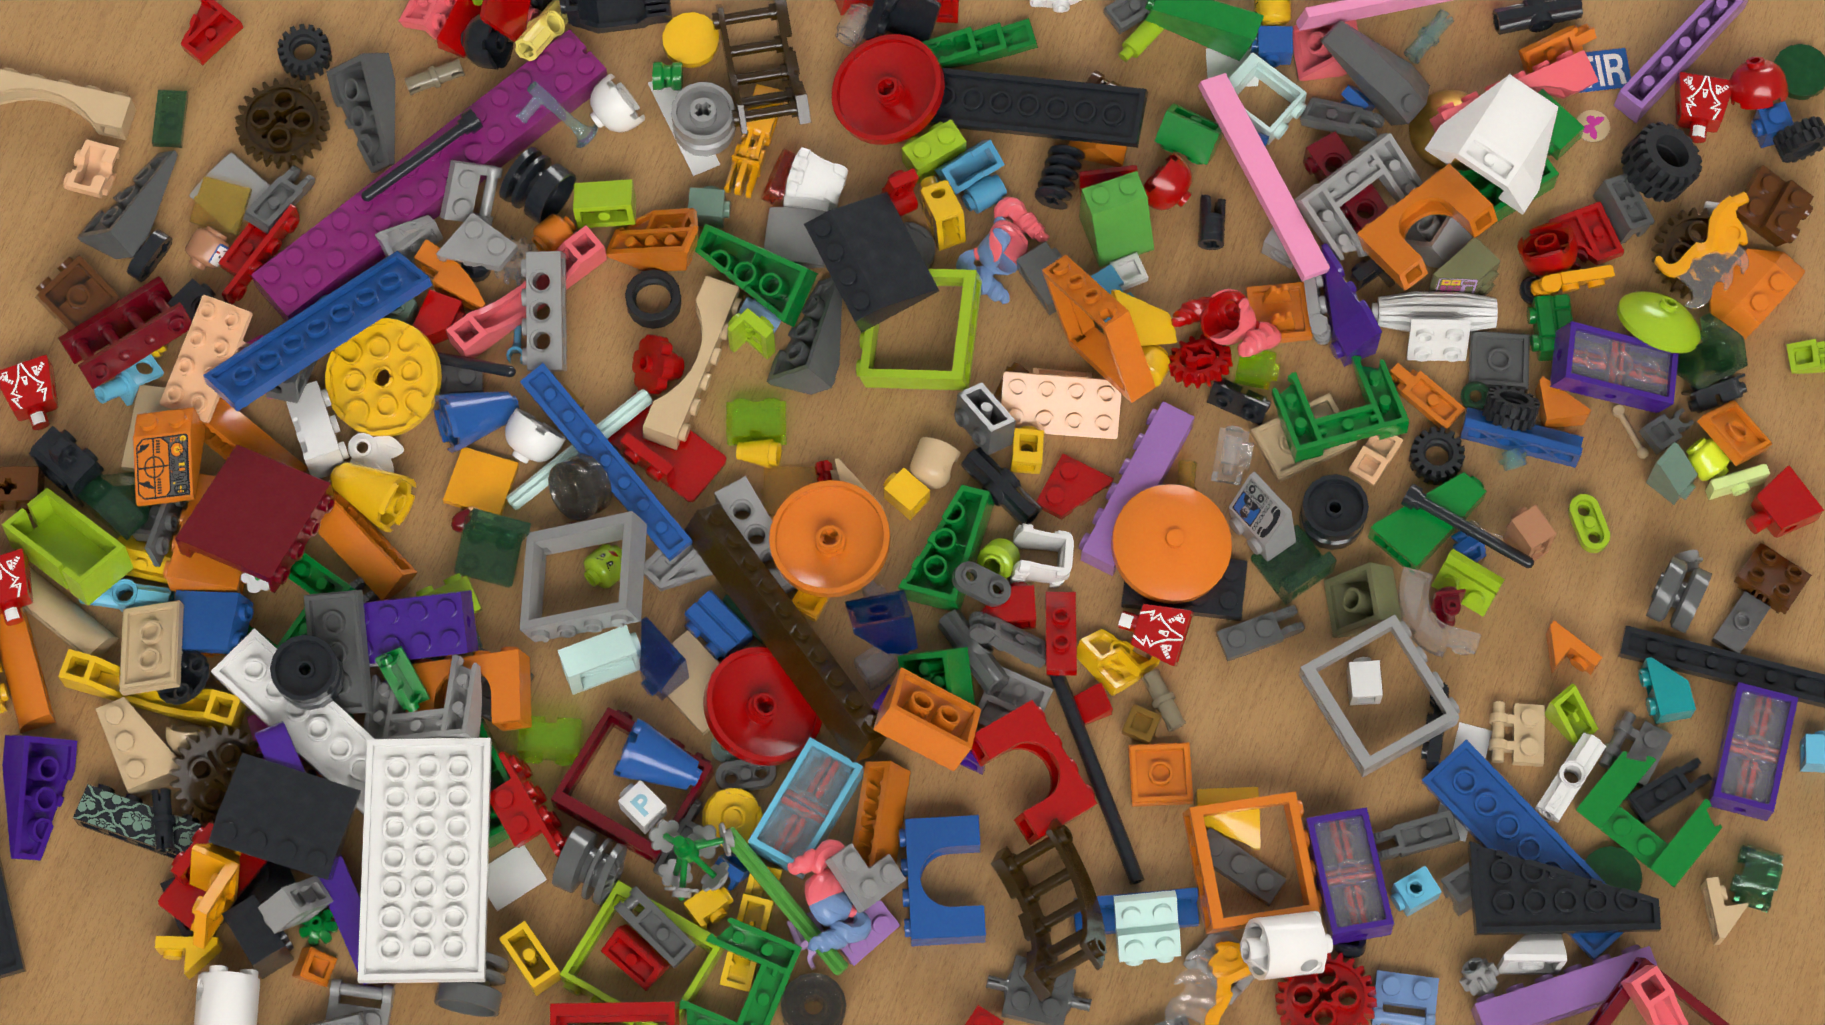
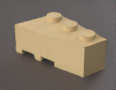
(137, 749)

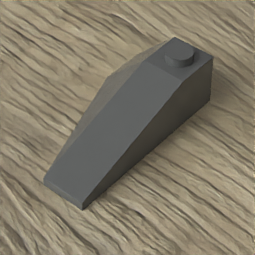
(1382, 75)
(130, 219)
(814, 347)

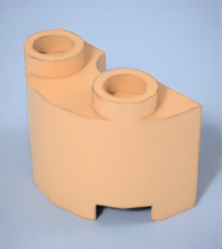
(93, 169)

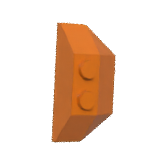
(657, 240)
(1756, 292)

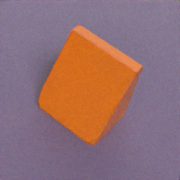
(314, 966)

